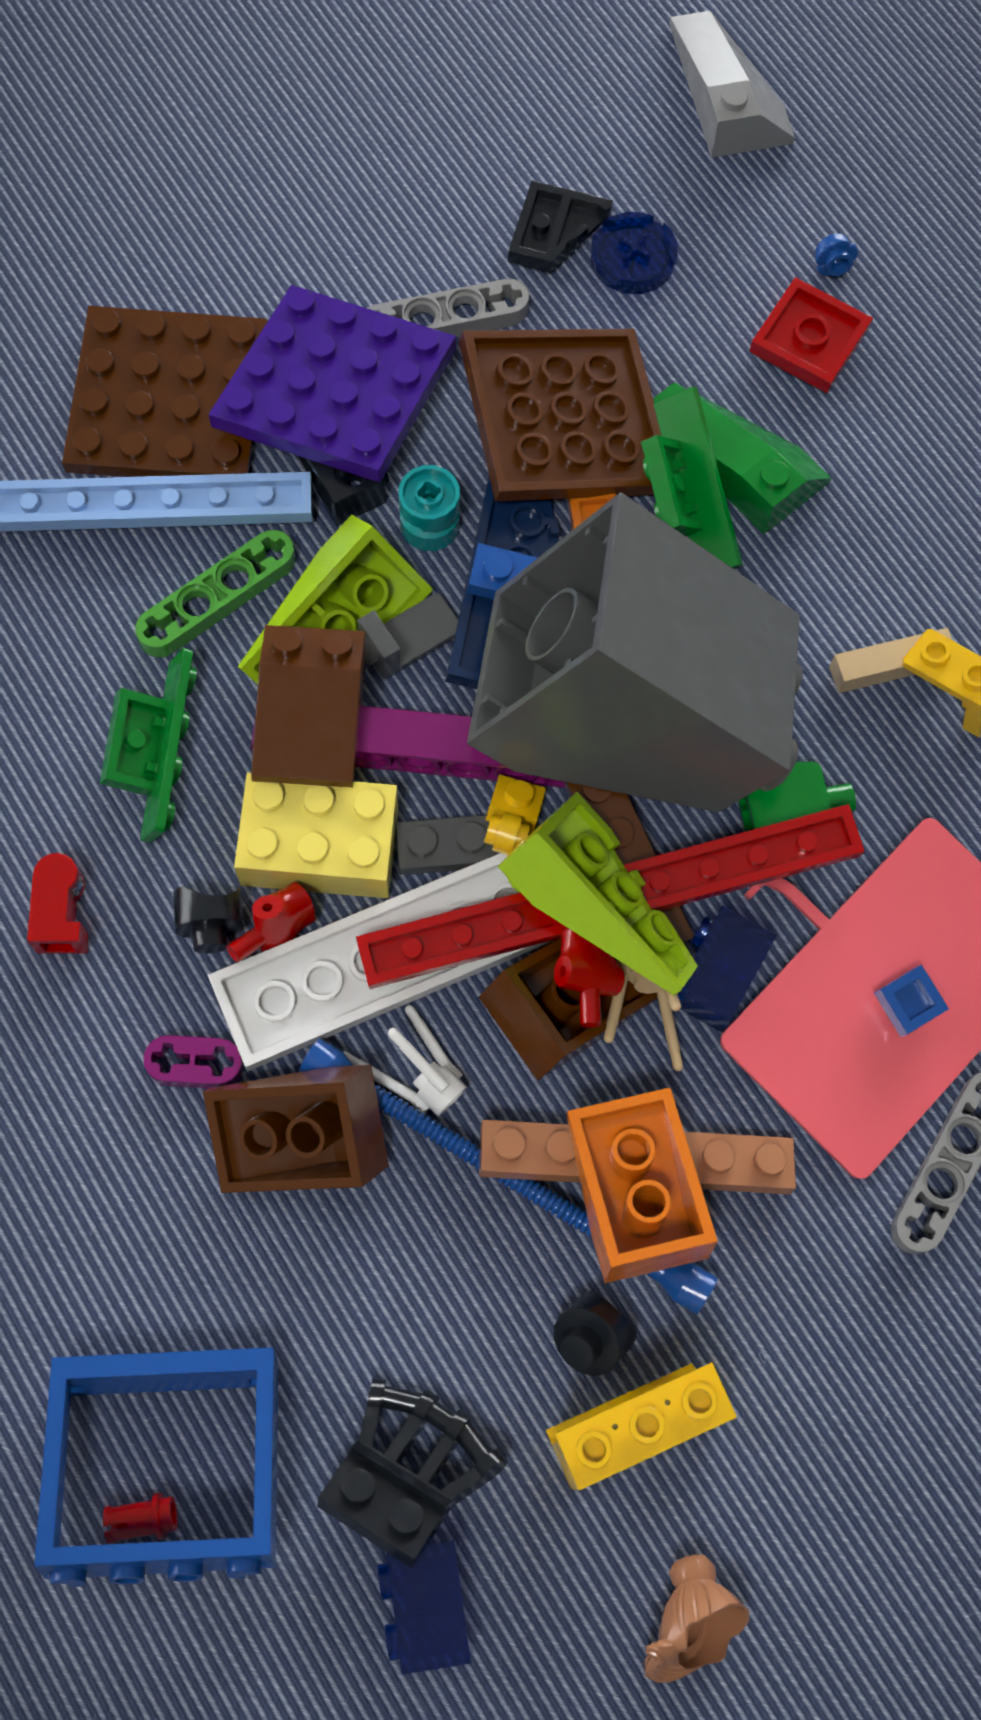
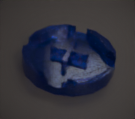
(633, 253)

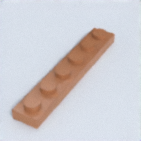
(720, 1160)

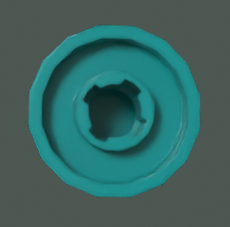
(429, 507)

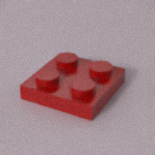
(810, 334)

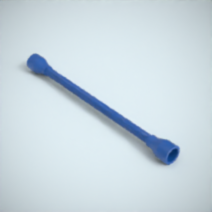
(684, 1284)

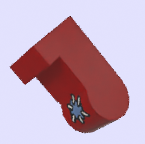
(53, 907)

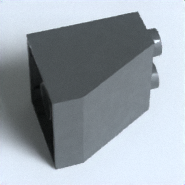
(639, 668)

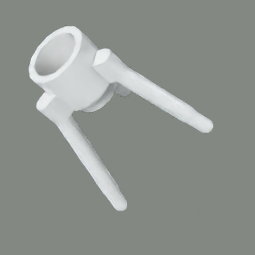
(437, 1084)

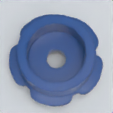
(835, 255)

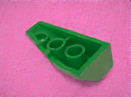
(757, 468)

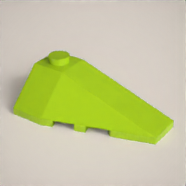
(343, 583)
(581, 882)

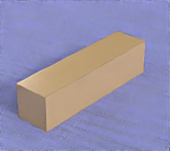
(873, 663)

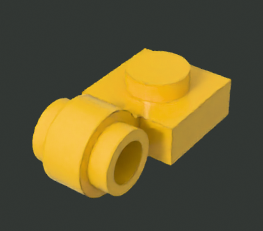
(512, 813)

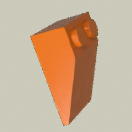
(640, 1186)

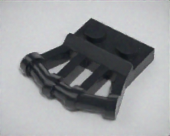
(391, 1502)

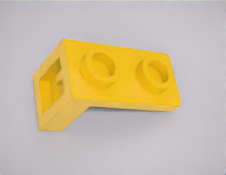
(950, 669)

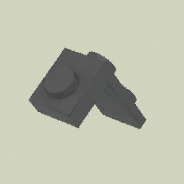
(407, 635)

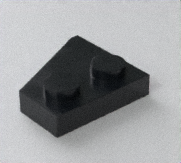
(554, 225)

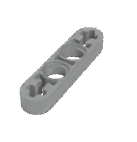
(442, 306)
(945, 1158)

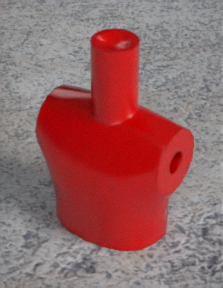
(276, 921)
(589, 972)

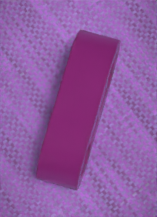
(194, 1049)

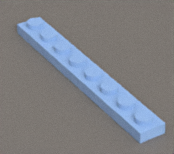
(155, 501)

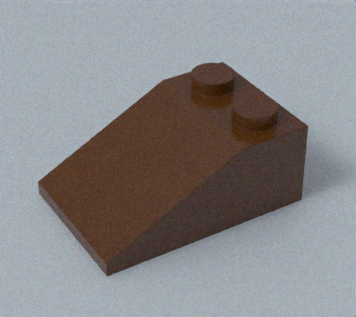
(308, 706)
(545, 1018)
(297, 1131)

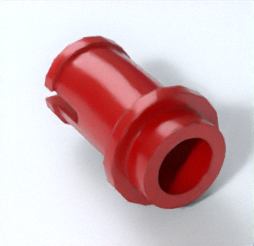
(141, 1519)

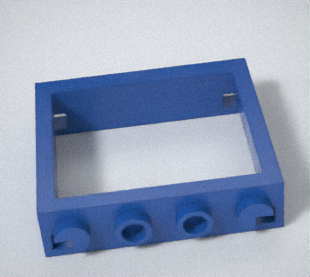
(159, 1373)

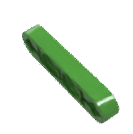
(210, 586)

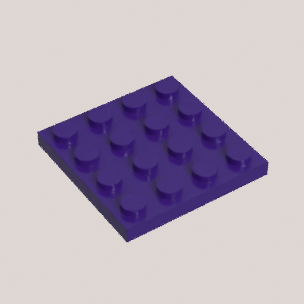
(334, 383)

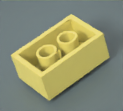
(318, 837)

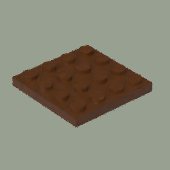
(149, 393)
(560, 411)

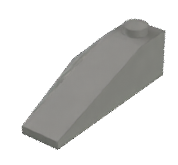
(728, 92)

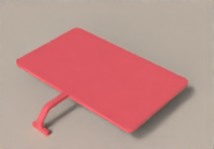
(819, 1030)

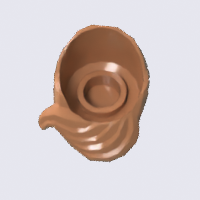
(694, 1622)

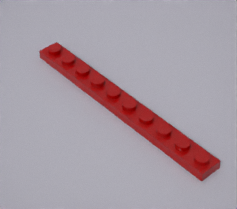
(670, 882)

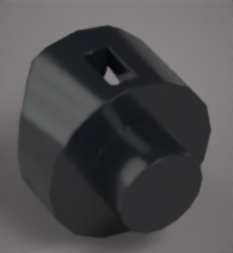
(207, 918)
(592, 1335)

